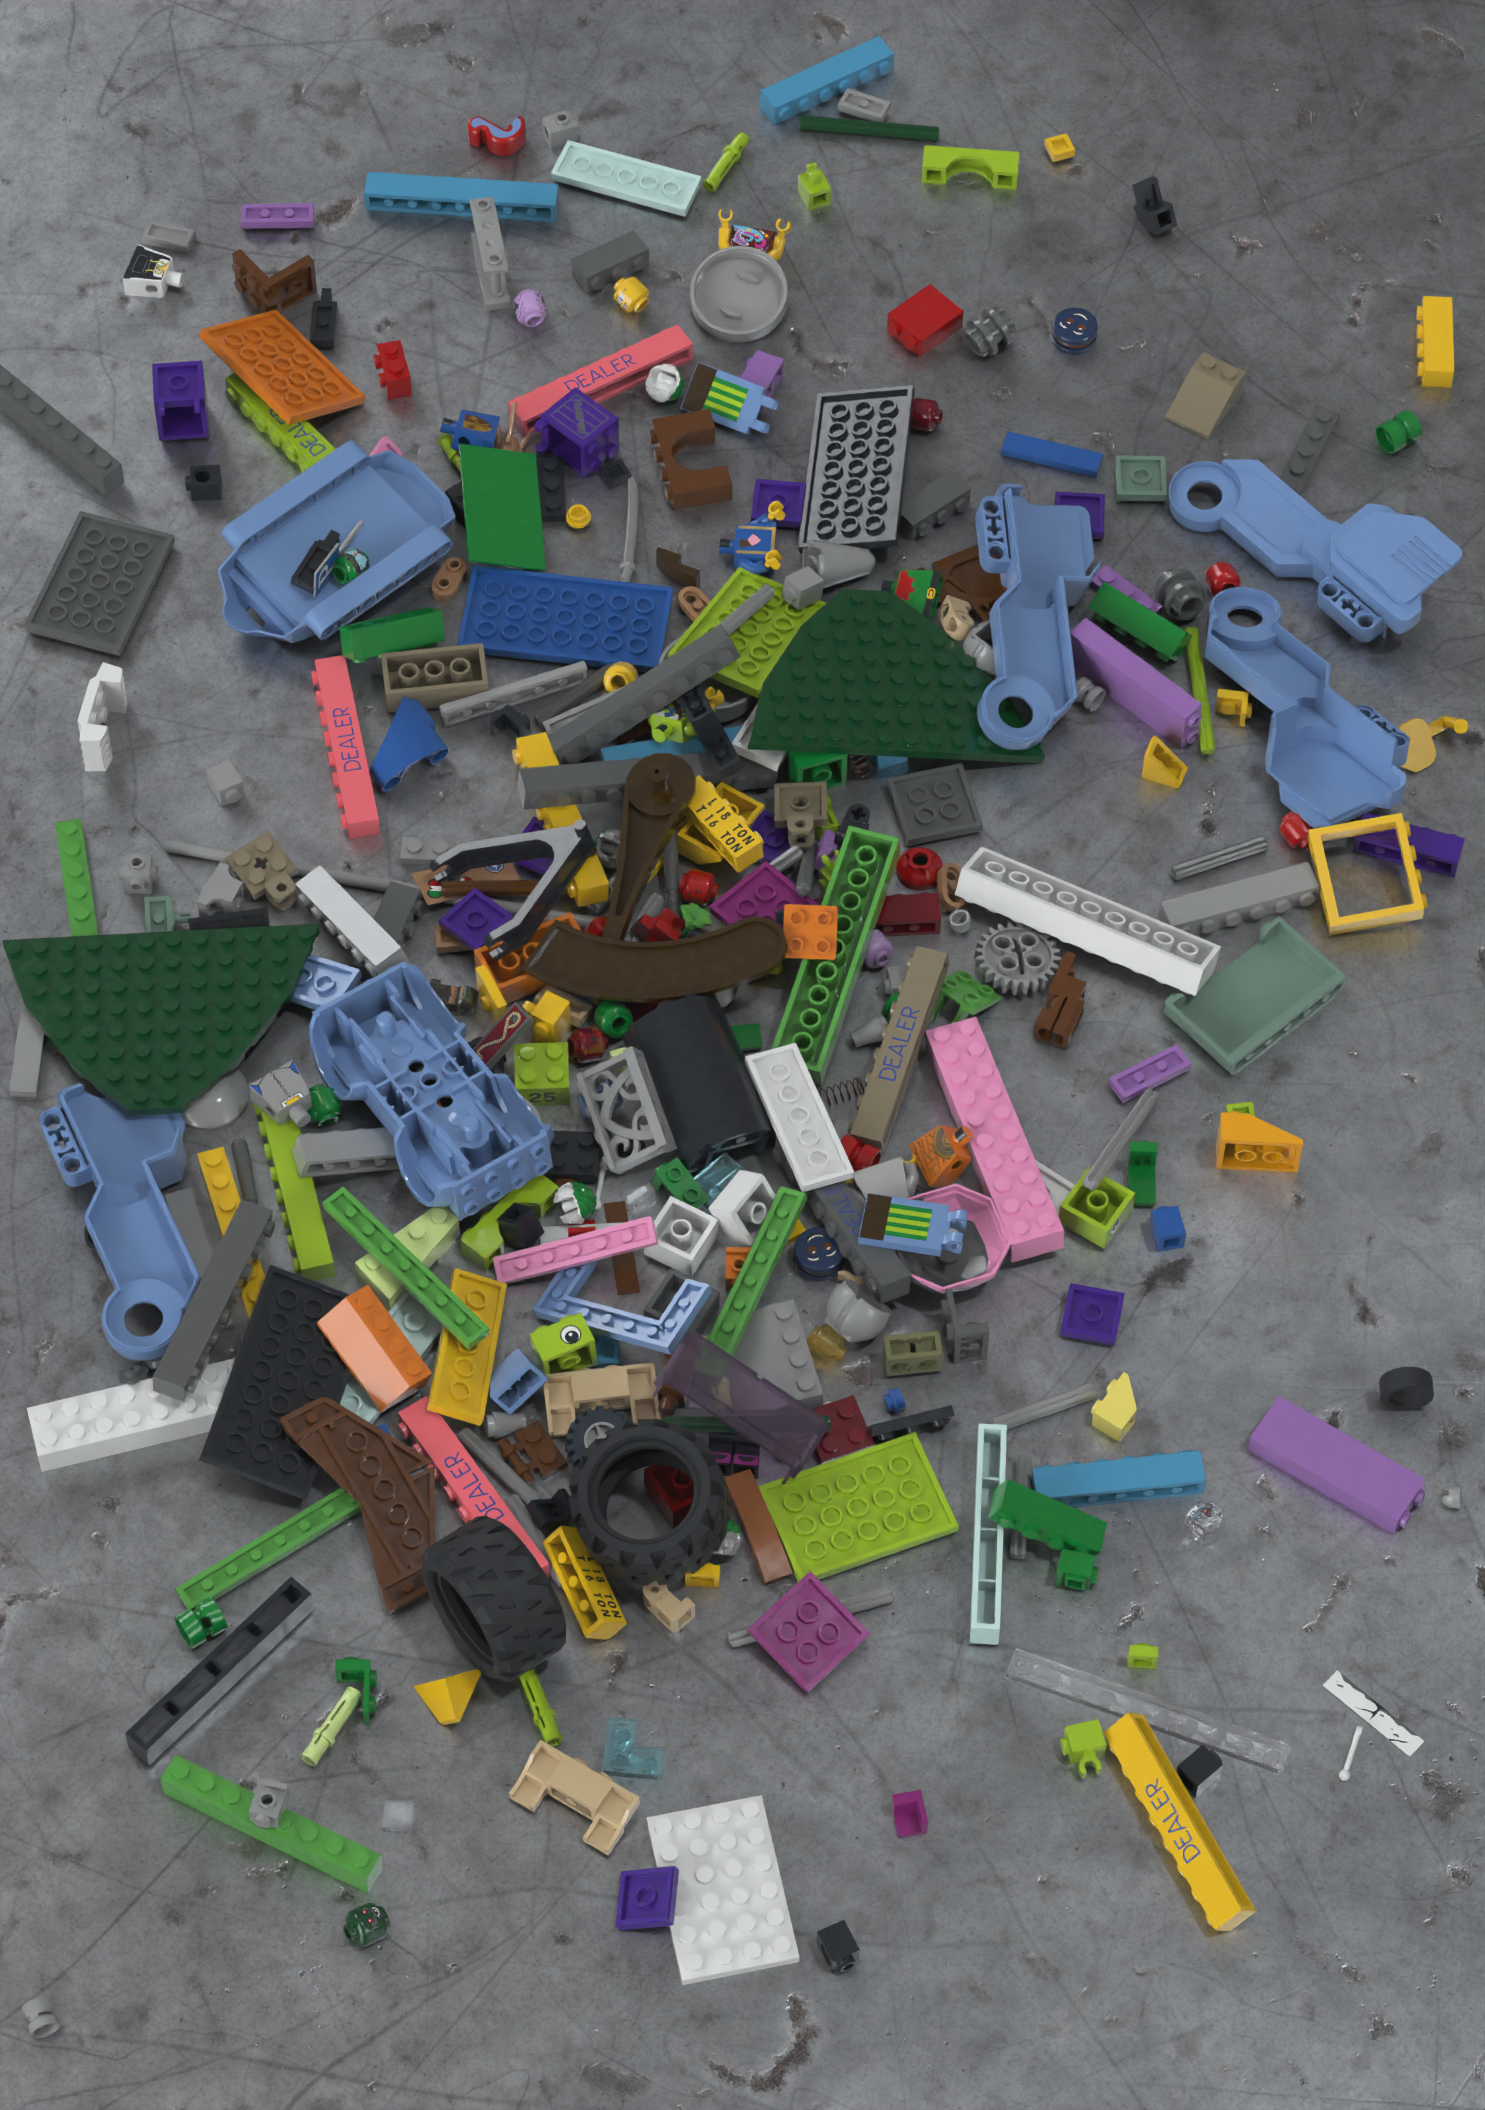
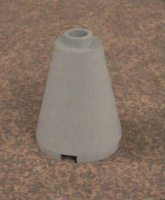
(837, 561)

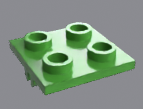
(966, 992)

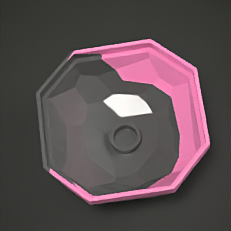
(982, 1248)

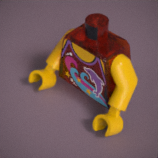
(753, 237)

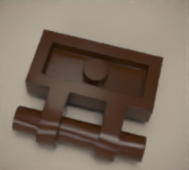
(539, 1449)

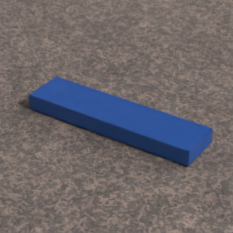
(1052, 454)

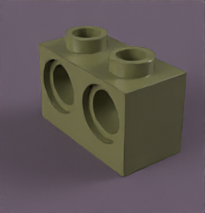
(912, 1353)

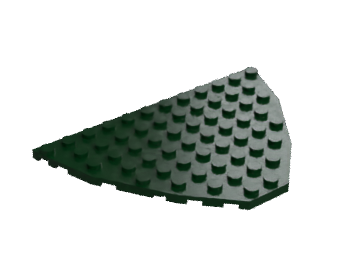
(878, 683)
(159, 1011)

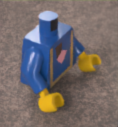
(756, 543)

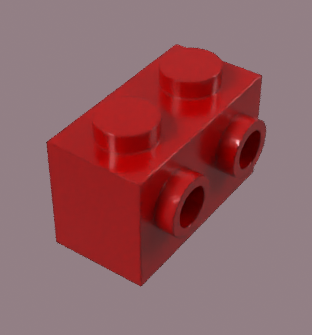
(393, 369)

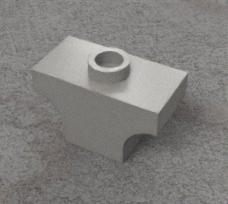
(220, 893)

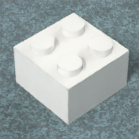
(743, 1207)
(683, 1236)

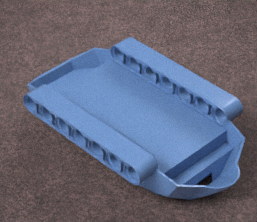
(400, 535)

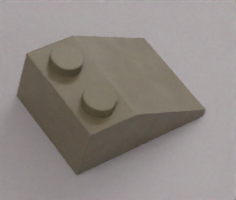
(1206, 395)

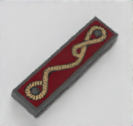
(503, 1035)

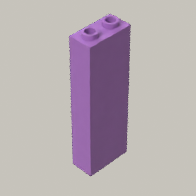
(1135, 684)
(1337, 1465)

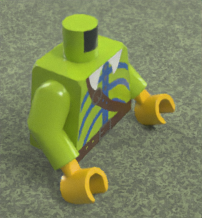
(673, 723)

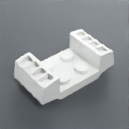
(103, 694)

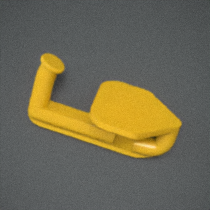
(1421, 746)

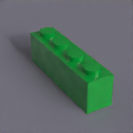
(1140, 622)
(392, 634)
(1046, 1519)

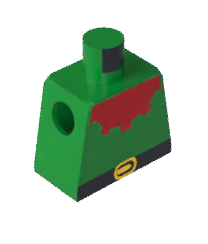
(918, 589)

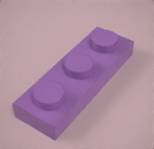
(277, 215)
(1114, 579)
(1149, 1073)

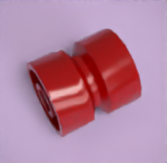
(858, 1155)

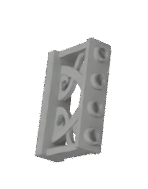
(601, 1115)

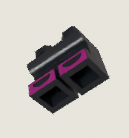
(745, 1453)

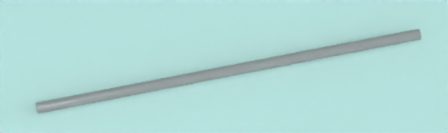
(346, 878)

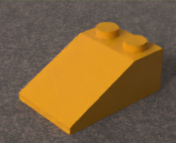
(1255, 1145)

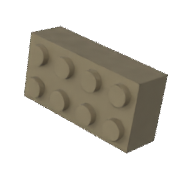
(434, 675)

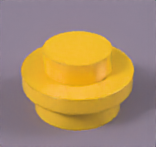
(578, 516)

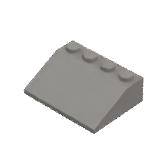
(779, 1352)

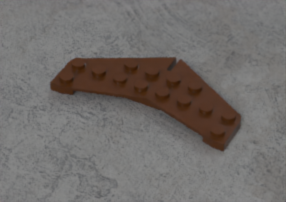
(376, 1474)

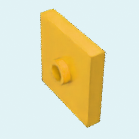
(490, 995)

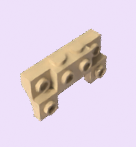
(607, 1387)
(579, 1788)

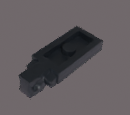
(324, 320)
(304, 574)

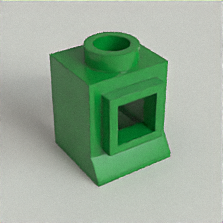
(1076, 1570)

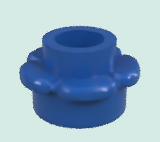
(894, 1400)

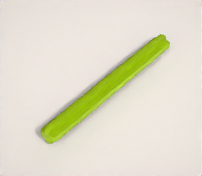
(1200, 691)

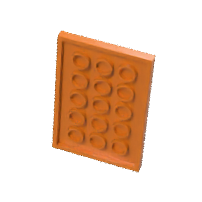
(282, 366)

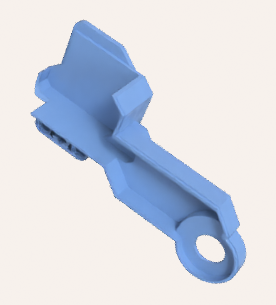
(1369, 563)
(1043, 568)
(1320, 747)
(128, 1214)

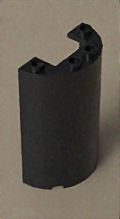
(701, 1079)

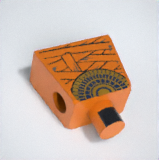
(943, 1154)

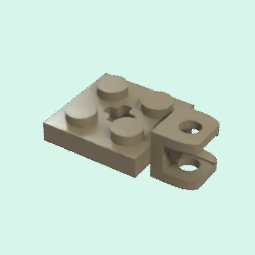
(803, 819)
(273, 880)

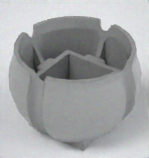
(980, 650)
(855, 1312)

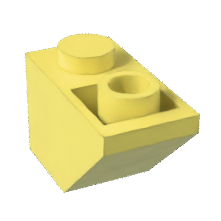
(1117, 1410)

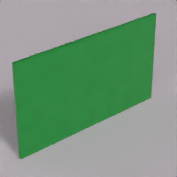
(502, 507)

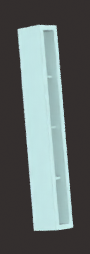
(987, 1536)

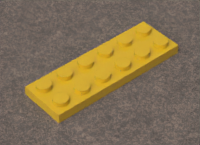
(461, 1374)

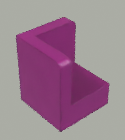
(909, 1814)

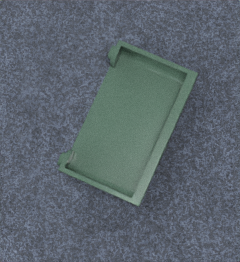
(1257, 997)

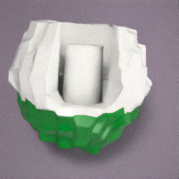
(664, 383)
(577, 1202)

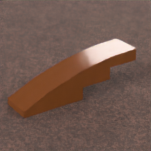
(757, 1526)

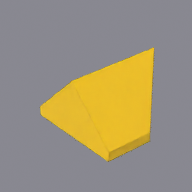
(1162, 765)
(449, 1695)

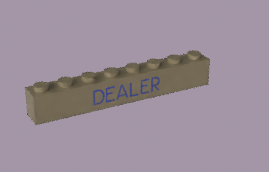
(900, 1047)

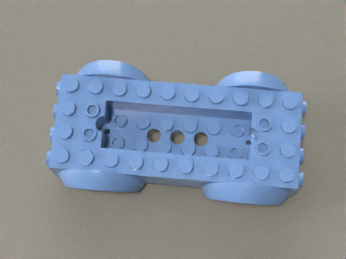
(447, 1154)

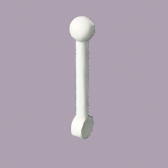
(602, 1167)
(1344, 1774)

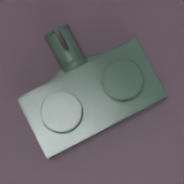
(161, 916)

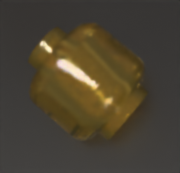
(826, 1344)

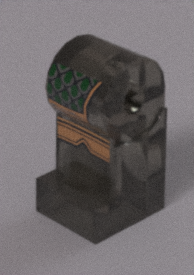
(458, 1000)

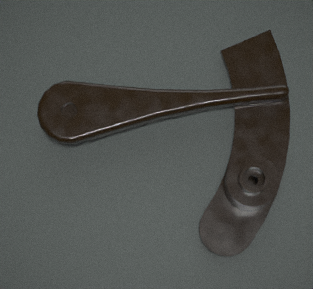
(647, 972)

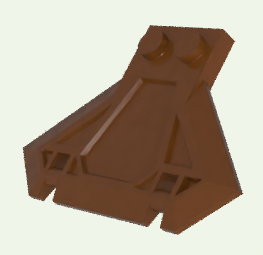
(969, 582)

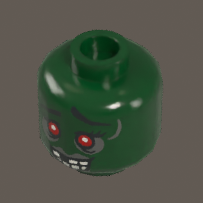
(366, 1924)

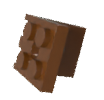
(275, 292)

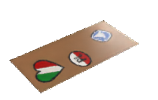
(431, 888)

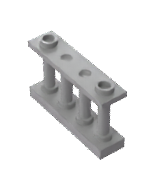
(490, 253)

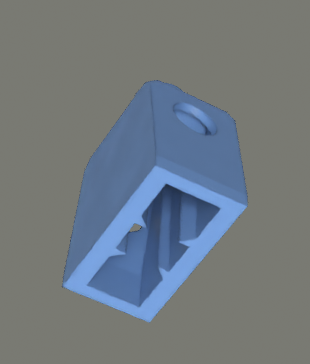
(516, 1377)

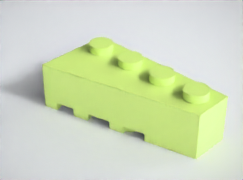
(425, 1237)

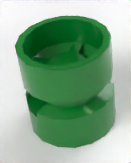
(1396, 433)
(191, 1627)

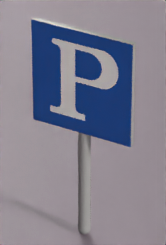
(324, 571)

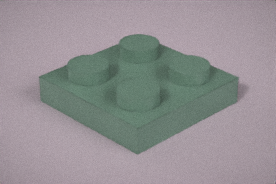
(1140, 478)

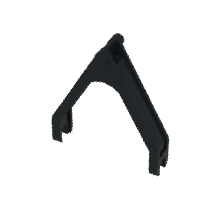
(565, 845)

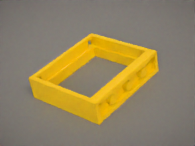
(1376, 918)

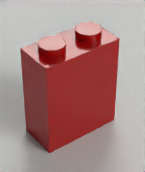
(925, 320)

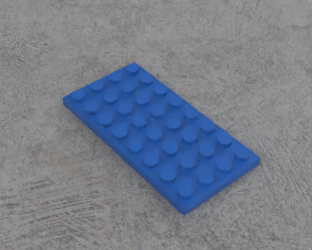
(565, 618)

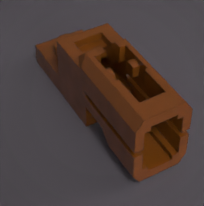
(1063, 1005)

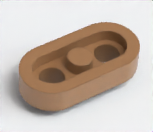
(451, 577)
(695, 595)
(946, 886)

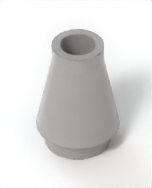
(869, 1032)
(501, 1423)

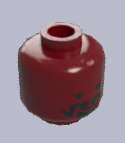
(926, 415)

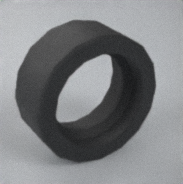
(1406, 1388)

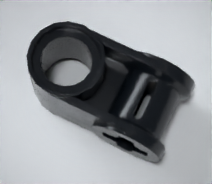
(856, 816)

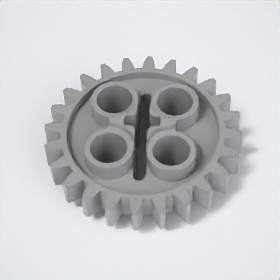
(1000, 963)

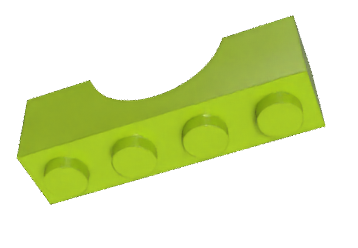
(944, 162)
(485, 1239)

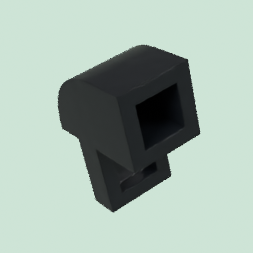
(1151, 209)

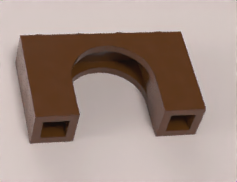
(686, 486)

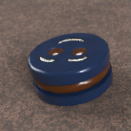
(1074, 330)
(817, 1255)

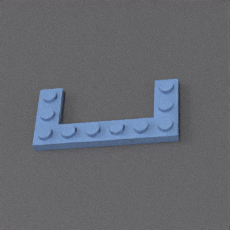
(617, 1324)

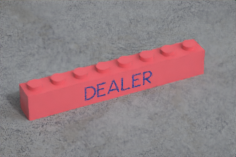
(606, 376)
(347, 747)
(458, 1472)

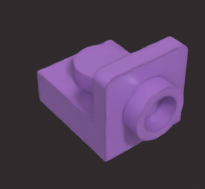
(825, 846)

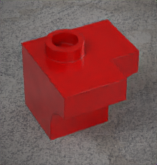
(662, 927)

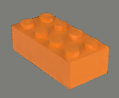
(507, 970)

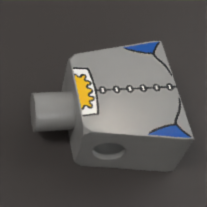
(283, 1095)

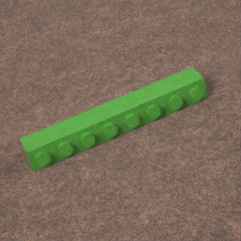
(295, 1836)

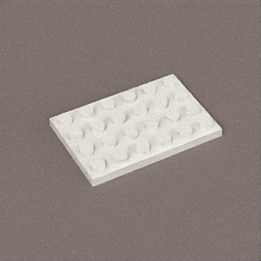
(728, 1890)

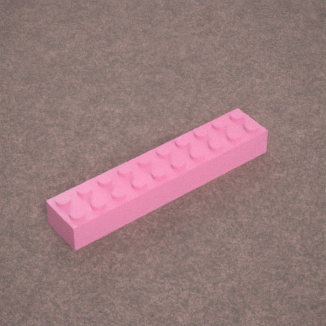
(999, 1144)

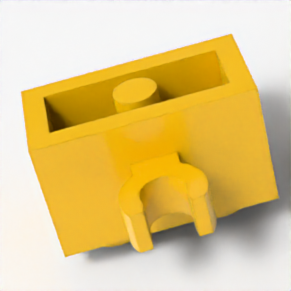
(551, 1018)

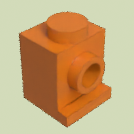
(734, 1261)

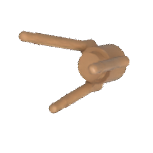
(510, 442)

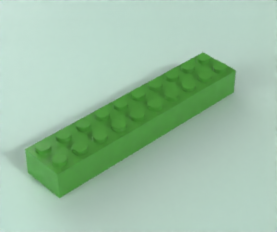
(826, 986)

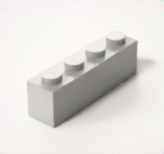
(344, 1152)

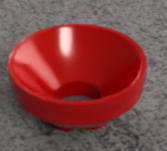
(915, 876)

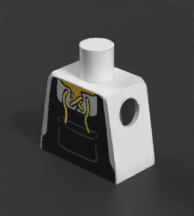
(150, 274)

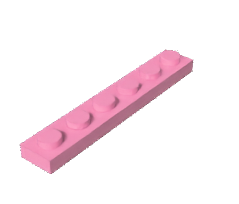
(575, 1250)

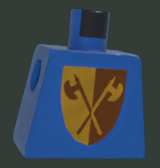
(471, 429)

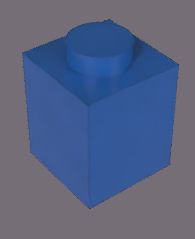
(1167, 1228)

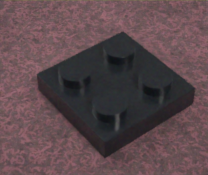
(574, 1156)

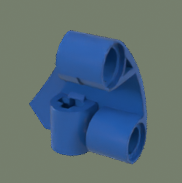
(406, 742)

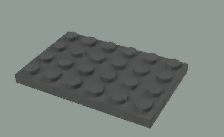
(99, 583)

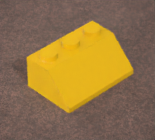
(693, 843)

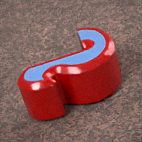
(497, 139)

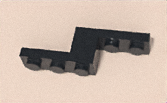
(710, 732)

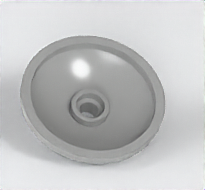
(219, 1105)

